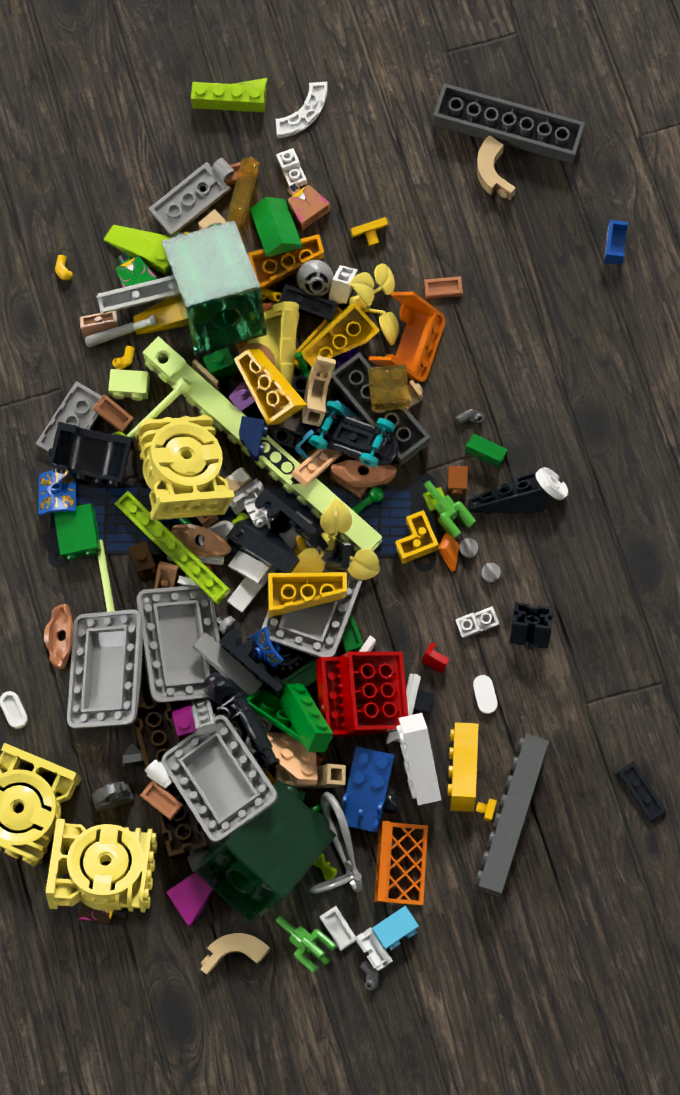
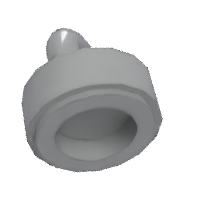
(468, 548)
(491, 572)
(226, 624)

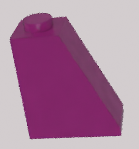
(183, 720)
(190, 897)

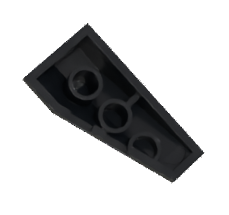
(519, 497)
(263, 545)

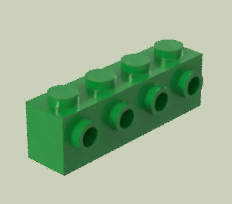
(306, 718)

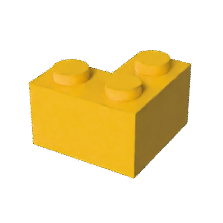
(420, 542)

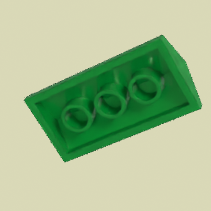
(275, 226)
(268, 707)

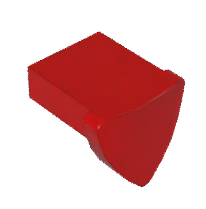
(434, 659)

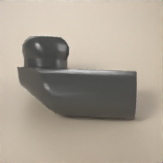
(470, 415)
(372, 976)

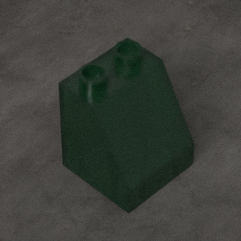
(215, 287)
(267, 855)

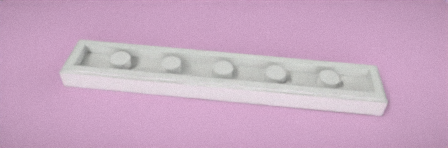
(248, 589)

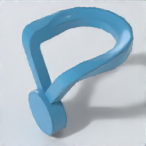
(299, 450)

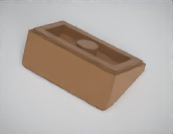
(98, 322)

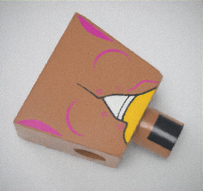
(306, 205)

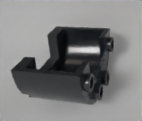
(90, 454)

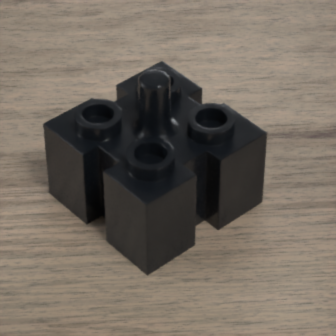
(531, 625)

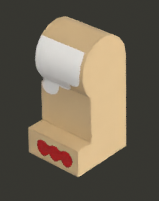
(238, 479)

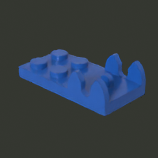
(367, 788)

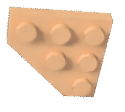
(294, 758)

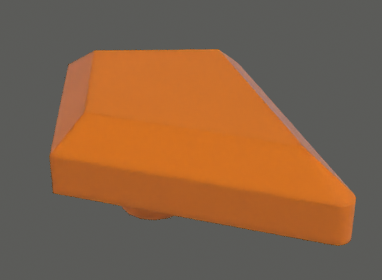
(449, 551)

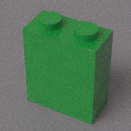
(78, 532)

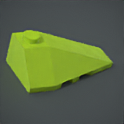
(141, 244)

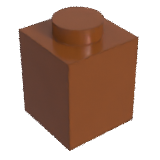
(457, 480)

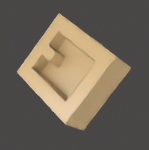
(415, 393)

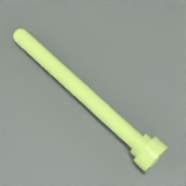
(183, 385)
(105, 579)

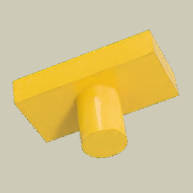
(369, 230)

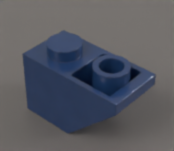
(251, 435)

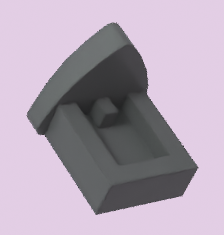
(132, 757)

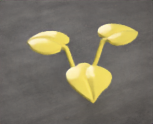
(364, 285)
(333, 520)

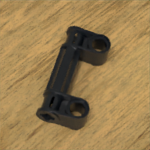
(294, 437)
(239, 709)

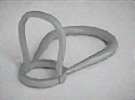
(350, 864)

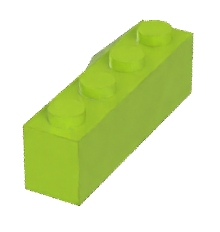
(240, 96)

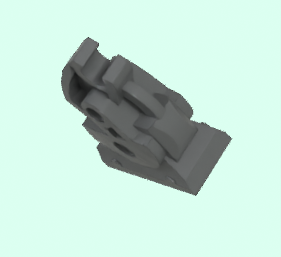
(112, 796)

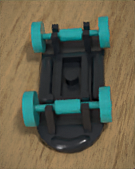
(355, 438)

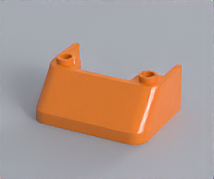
(419, 337)

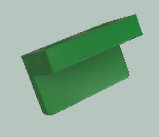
(486, 450)

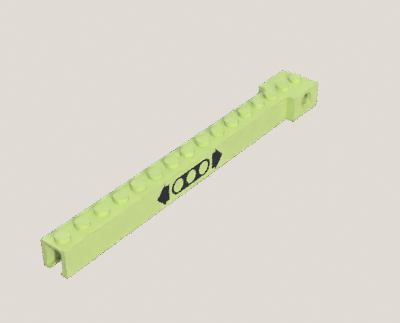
(227, 418)

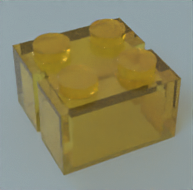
(389, 388)

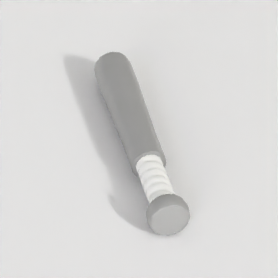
(116, 332)

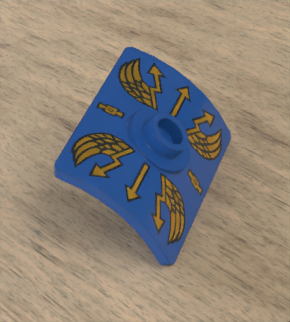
(56, 492)
(265, 650)

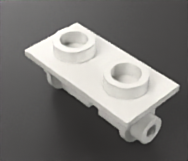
(246, 493)
(257, 516)
(377, 954)

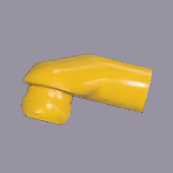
(61, 270)
(270, 295)
(126, 360)
(301, 545)

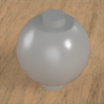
(315, 277)

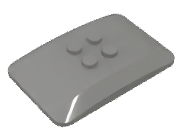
(171, 626)
(319, 627)
(105, 669)
(219, 779)

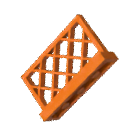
(384, 859)

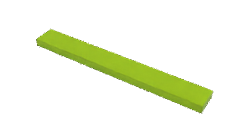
(173, 548)

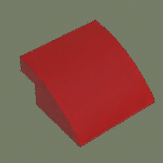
(362, 692)

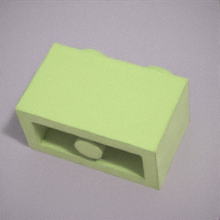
(129, 384)

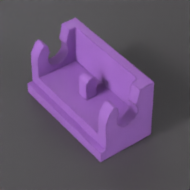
(241, 396)

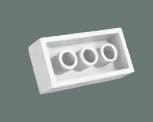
(418, 759)

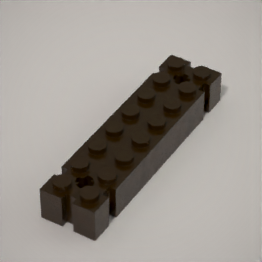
(154, 743)

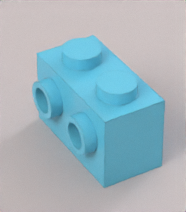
(395, 928)

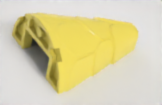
(281, 336)

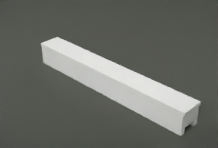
(135, 295)

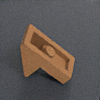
(166, 575)

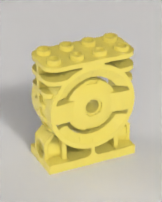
(174, 480)
(34, 843)
(99, 845)

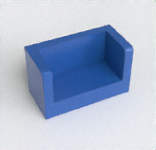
(615, 242)

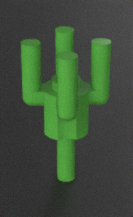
(449, 511)
(307, 944)

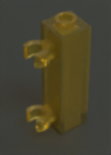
(243, 192)

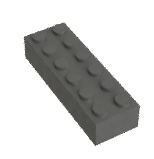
(353, 385)

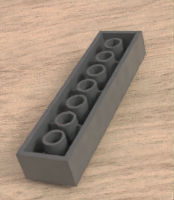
(508, 123)
(513, 813)

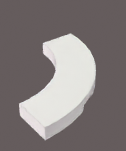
(306, 115)

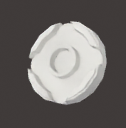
(550, 483)

